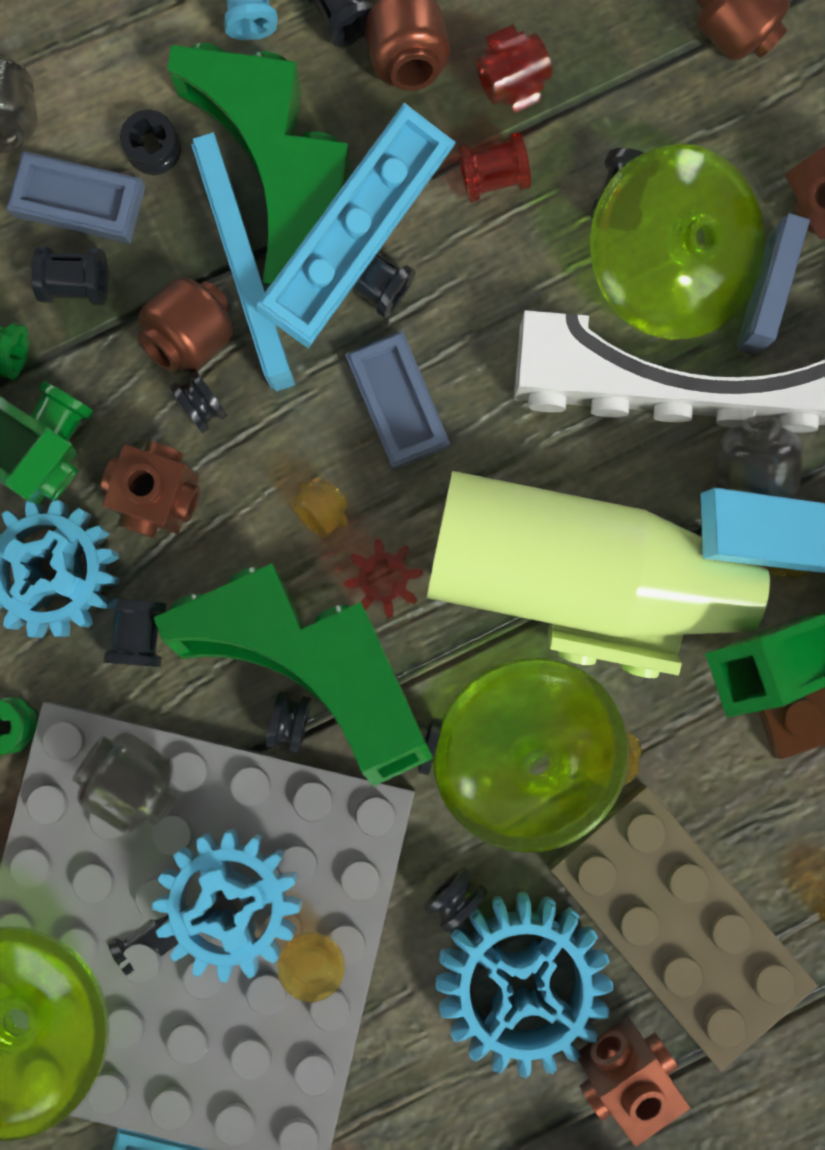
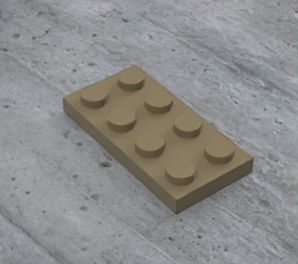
(683, 927)

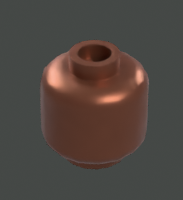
(742, 25)
(407, 42)
(185, 325)

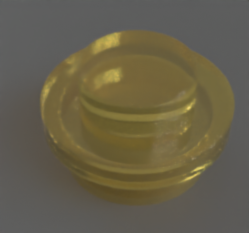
(311, 967)

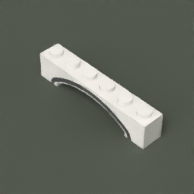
(573, 366)

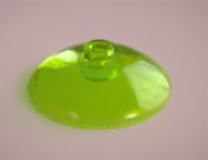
(649, 249)
(505, 724)
(67, 1039)

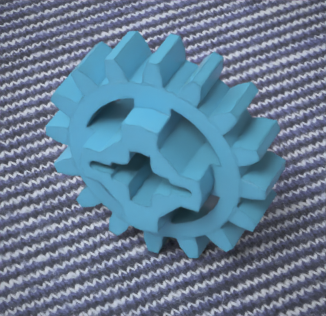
(63, 548)
(235, 933)

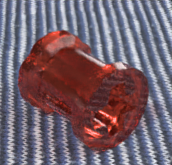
(494, 167)

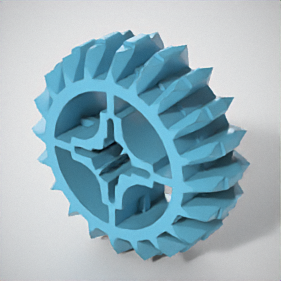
(565, 1019)

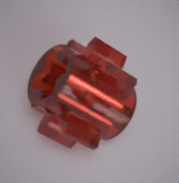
(514, 68)
(396, 565)

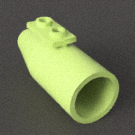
(595, 570)

